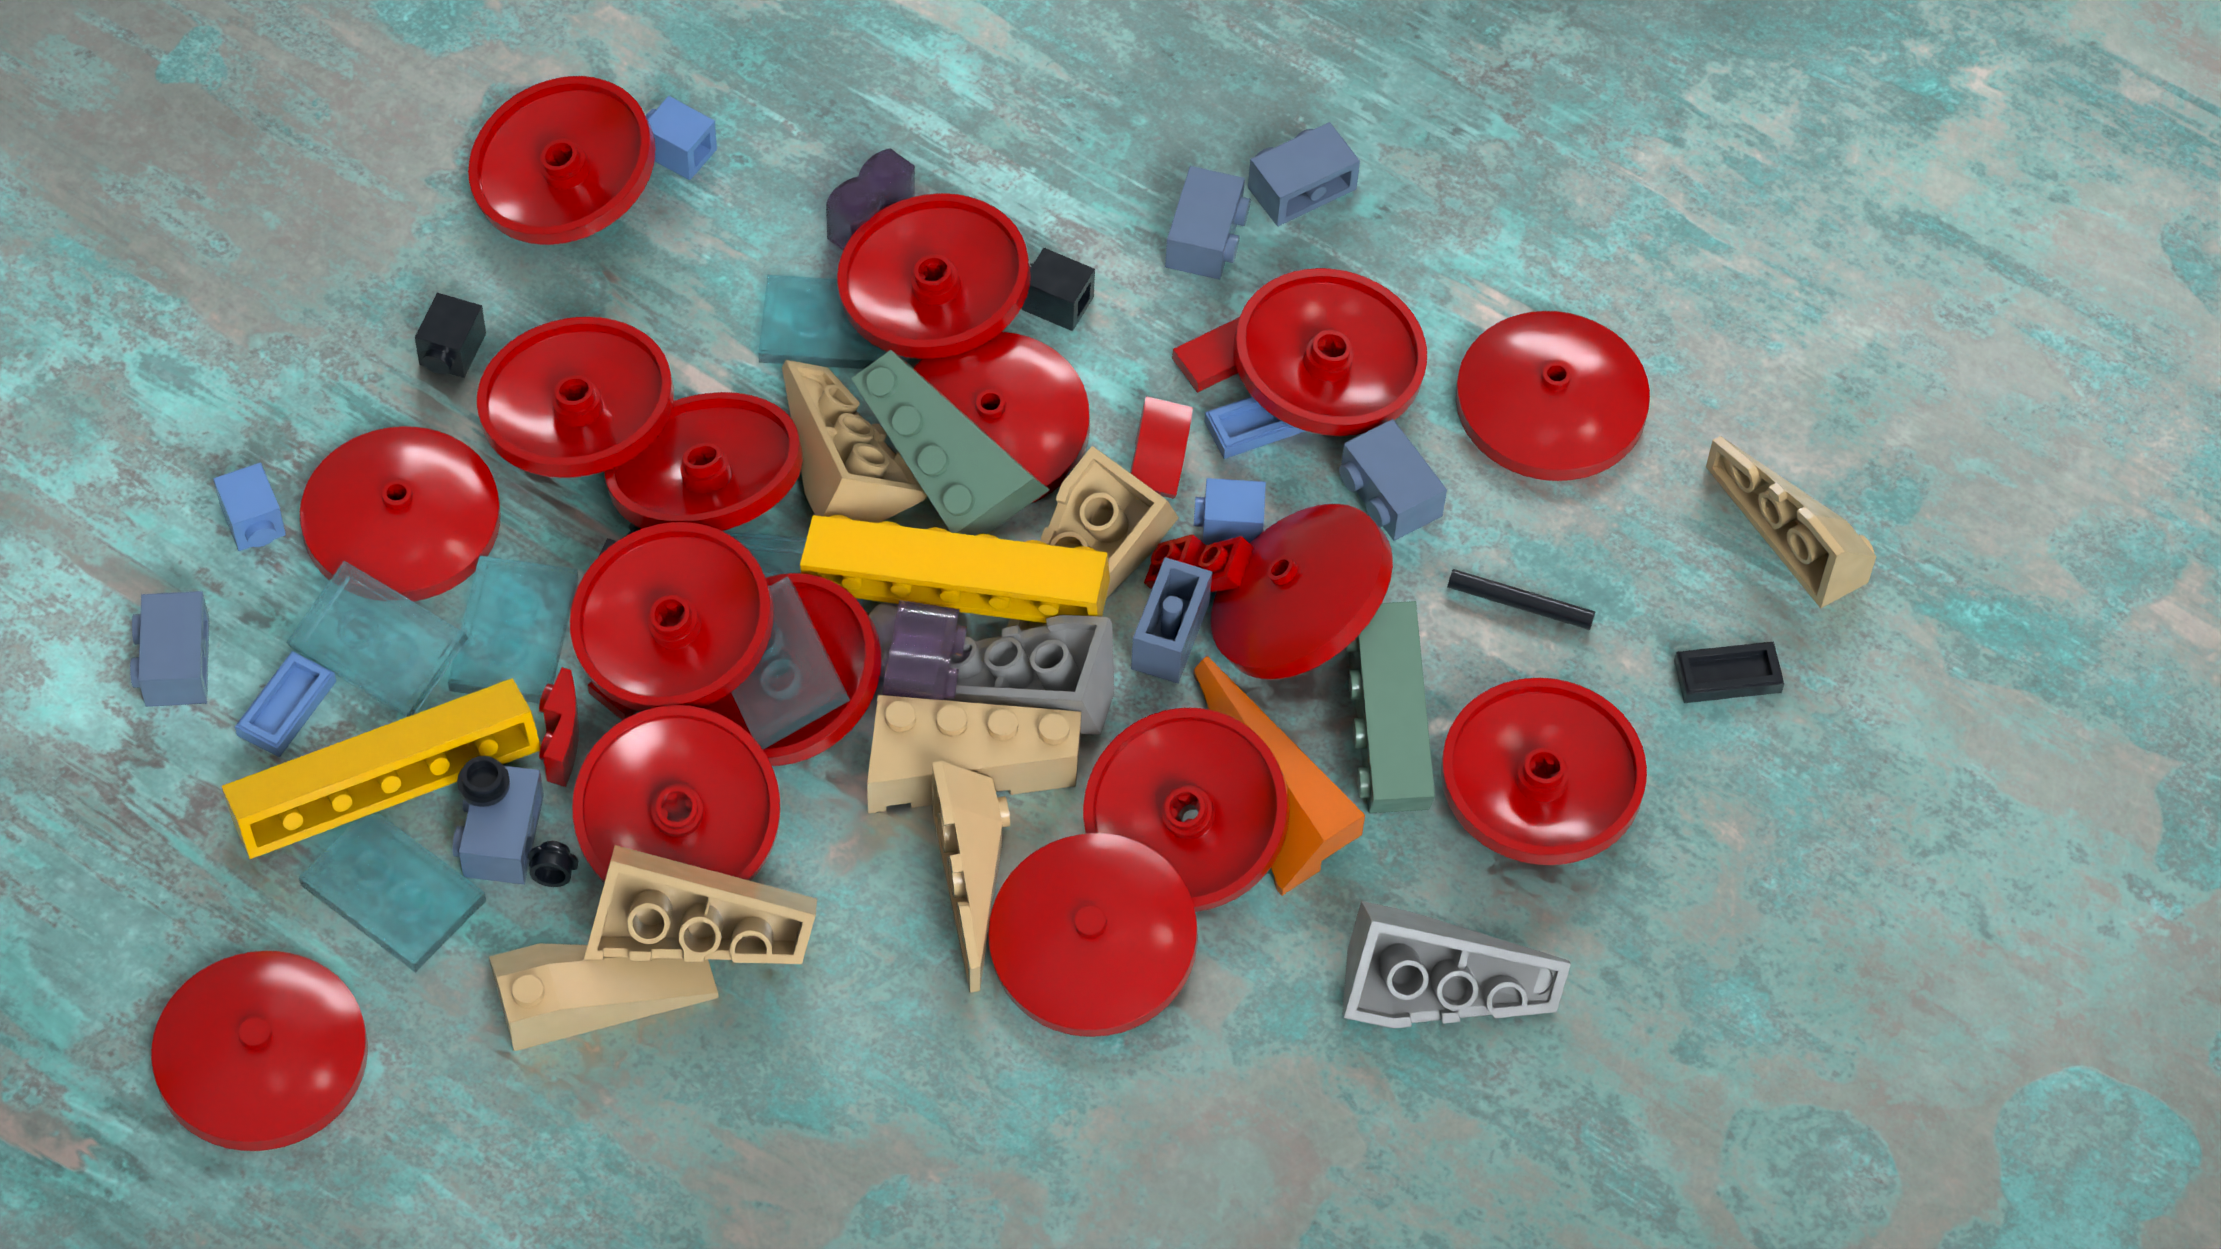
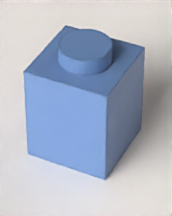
(682, 137)
(249, 507)
(1230, 510)

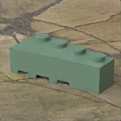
(952, 458)
(1391, 712)

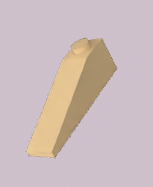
(970, 843)

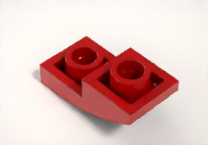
(1161, 445)
(1225, 559)
(562, 728)

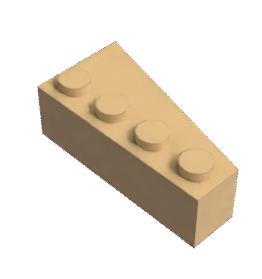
(695, 914)

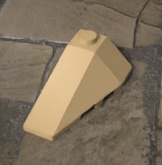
(844, 456)
(1109, 512)
(1804, 533)
(557, 994)

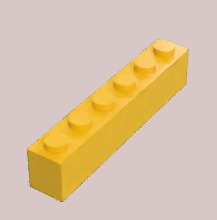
(956, 569)
(379, 768)

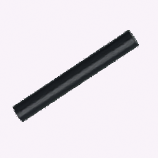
(1521, 599)

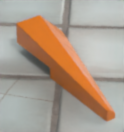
(1320, 813)

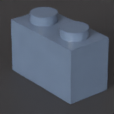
(1303, 173)
(1206, 223)
(1392, 480)
(1171, 620)
(171, 649)
(501, 835)

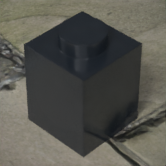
(1059, 289)
(450, 335)

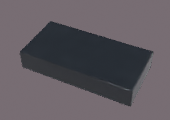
(1729, 672)

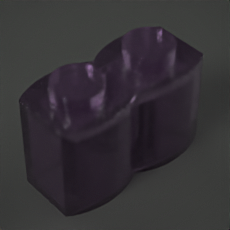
(880, 183)
(923, 652)

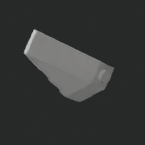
(1043, 667)
(1426, 970)

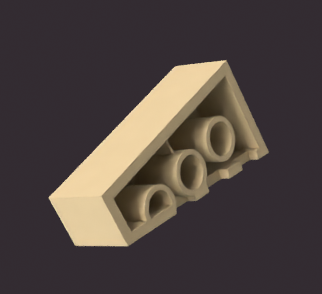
(1012, 744)

